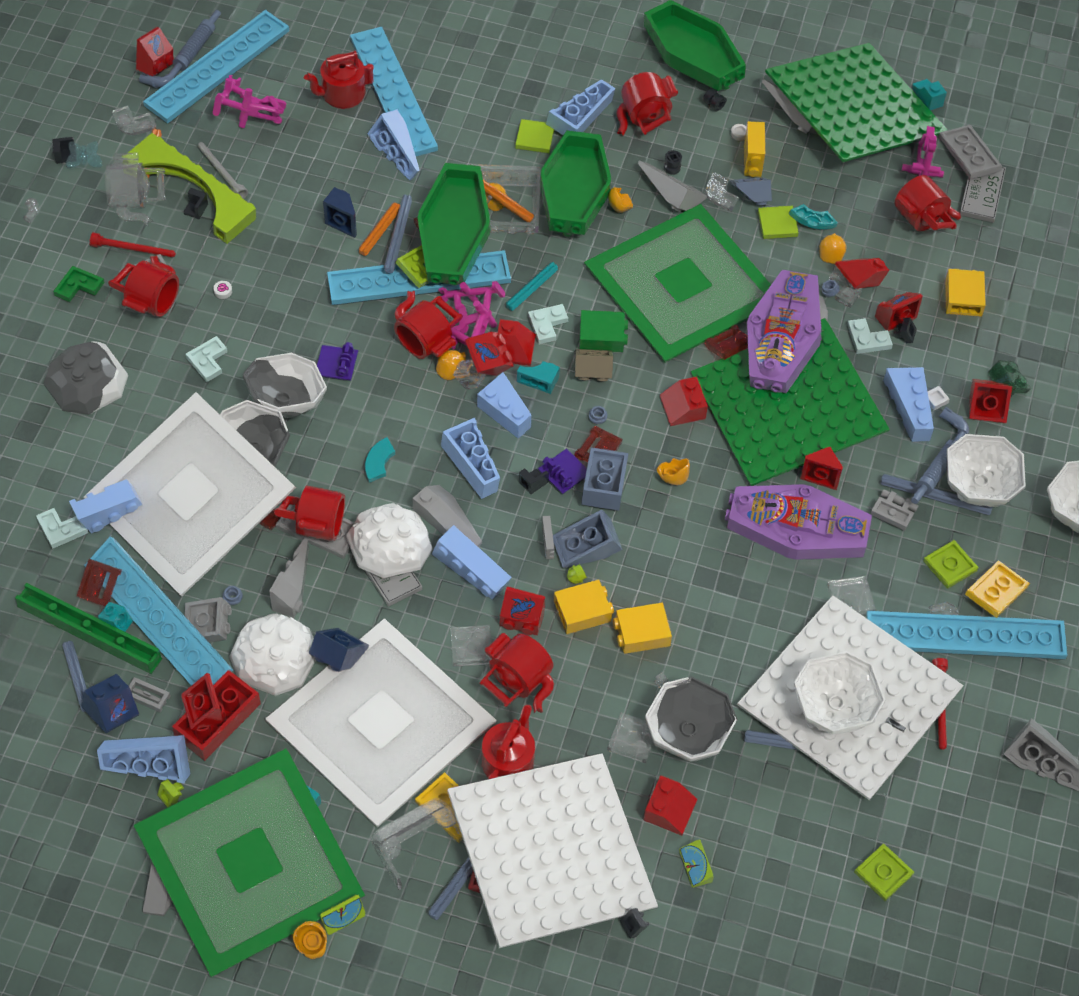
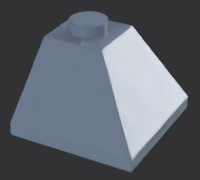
(755, 189)

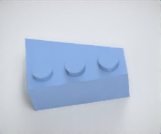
(505, 406)
(106, 506)

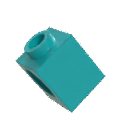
(116, 616)

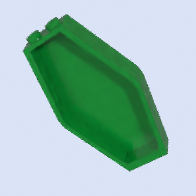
(694, 45)
(575, 182)
(454, 223)

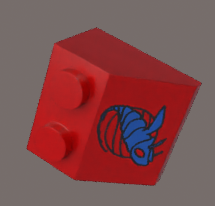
(153, 52)
(898, 308)
(489, 353)
(522, 611)

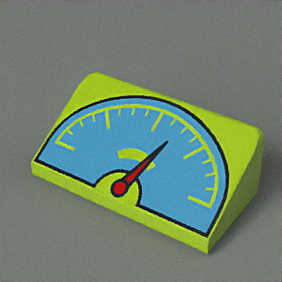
(696, 864)
(342, 915)

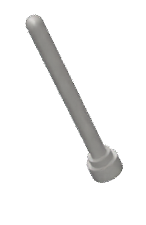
(236, 188)

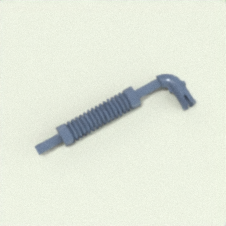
(186, 54)
(939, 465)

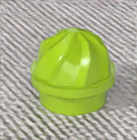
(576, 574)

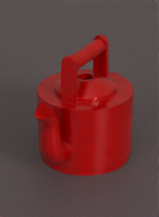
(342, 80)
(646, 101)
(925, 205)
(149, 286)
(425, 327)
(316, 512)
(520, 668)
(502, 760)

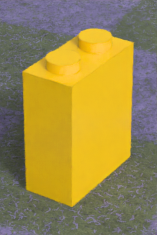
(754, 149)
(965, 292)
(583, 606)
(642, 628)

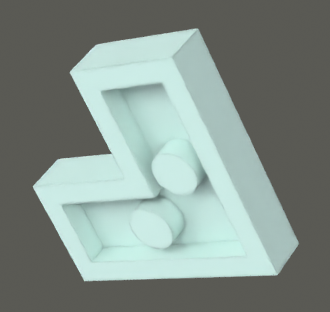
(544, 320)
(866, 341)
(203, 358)
(60, 532)

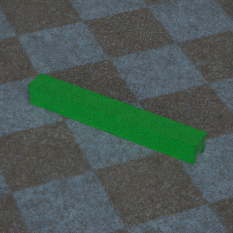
(89, 628)

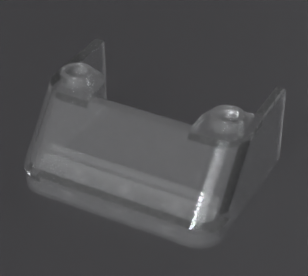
(388, 838)

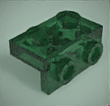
(1008, 373)

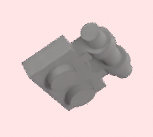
(893, 513)

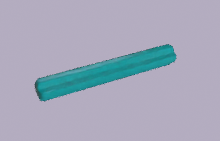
(531, 286)

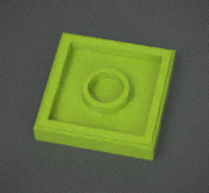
(534, 136)
(777, 222)
(950, 564)
(884, 872)

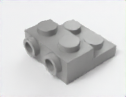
(210, 618)

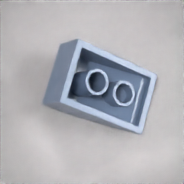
(604, 479)
(587, 540)

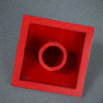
(822, 468)
(202, 704)

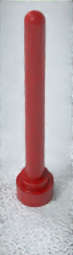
(97, 240)
(942, 664)

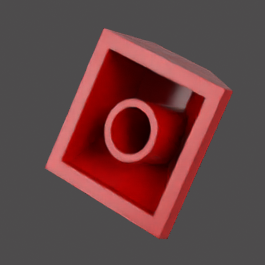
(863, 271)
(519, 341)
(989, 401)

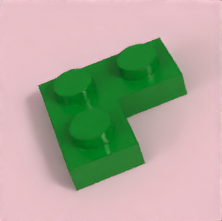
(75, 280)

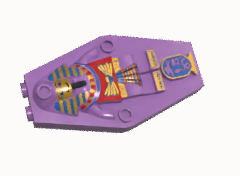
(784, 331)
(798, 521)

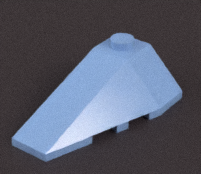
(393, 138)

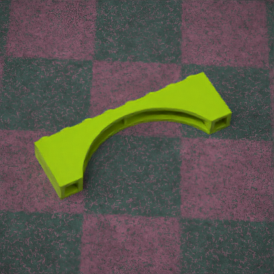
(232, 211)

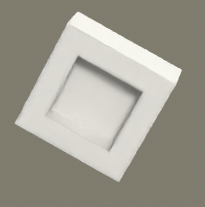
(937, 398)

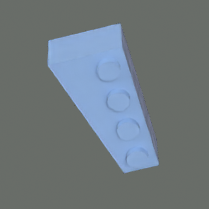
(582, 109)
(911, 398)
(471, 456)
(470, 562)
(147, 757)

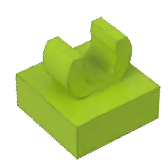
(170, 793)

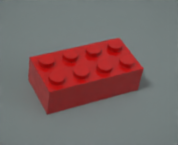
(236, 704)

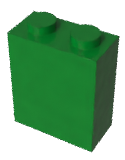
(603, 330)

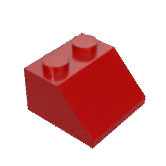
(684, 402)
(670, 806)

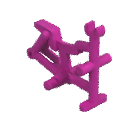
(250, 104)
(923, 166)
(482, 317)

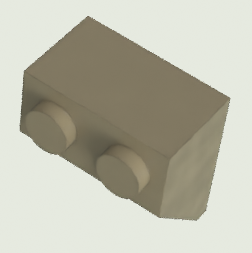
(593, 364)

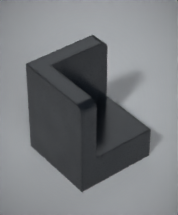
(61, 149)
(197, 203)
(534, 480)

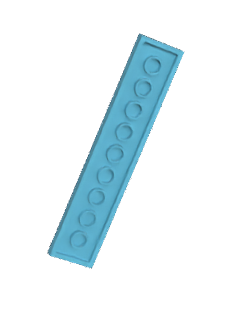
(216, 66)
(392, 86)
(375, 283)
(160, 617)
(974, 634)

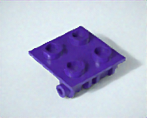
(337, 361)
(564, 470)

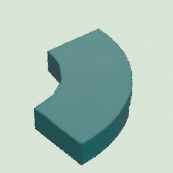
(813, 218)
(377, 459)

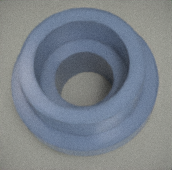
(830, 288)
(598, 410)
(232, 590)

